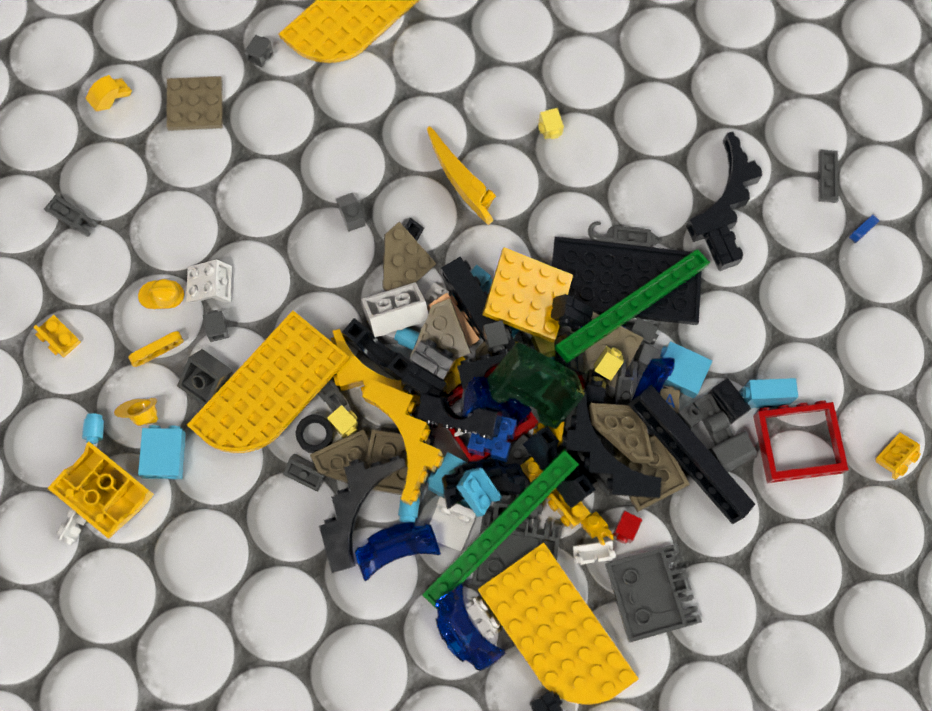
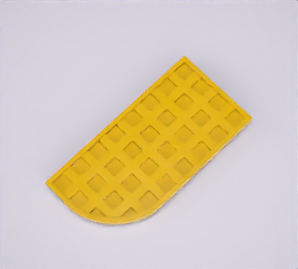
(341, 28)
(269, 388)
(557, 630)

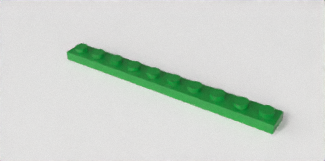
(631, 306)
(501, 527)

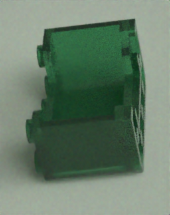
(536, 383)

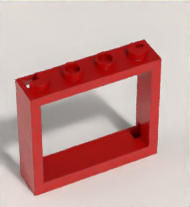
(520, 430)
(802, 473)

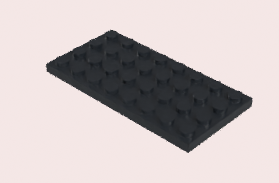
(612, 271)

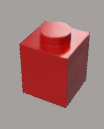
(627, 527)

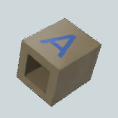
(671, 397)

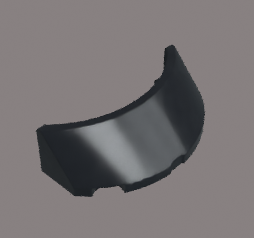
(503, 476)

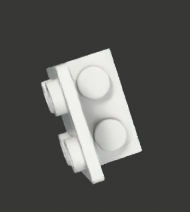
(209, 281)
(452, 524)

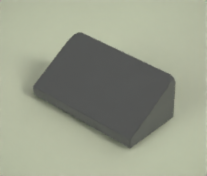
(303, 472)

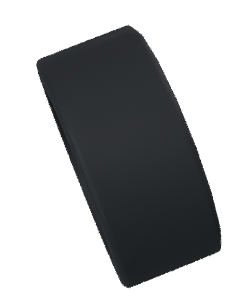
(309, 420)

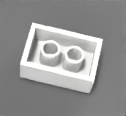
(395, 309)

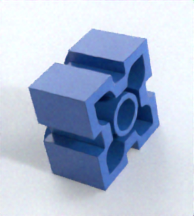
(499, 445)

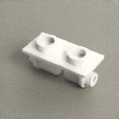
(68, 529)
(589, 552)
(489, 623)

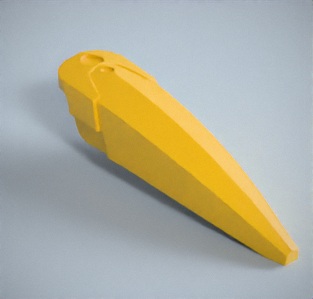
(464, 182)

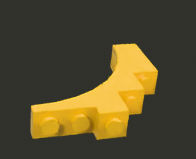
(356, 374)
(420, 456)

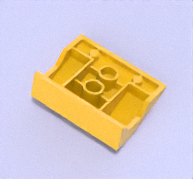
(100, 491)

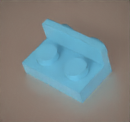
(478, 490)

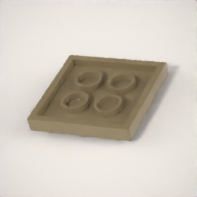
(194, 103)
(621, 339)
(381, 448)
(662, 466)

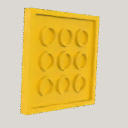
(525, 293)

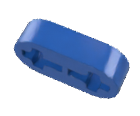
(864, 228)

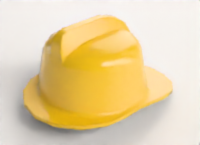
(161, 294)
(138, 411)

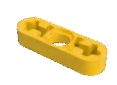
(156, 349)

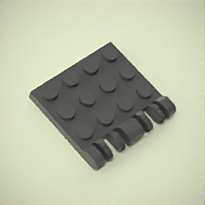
(515, 547)
(649, 595)

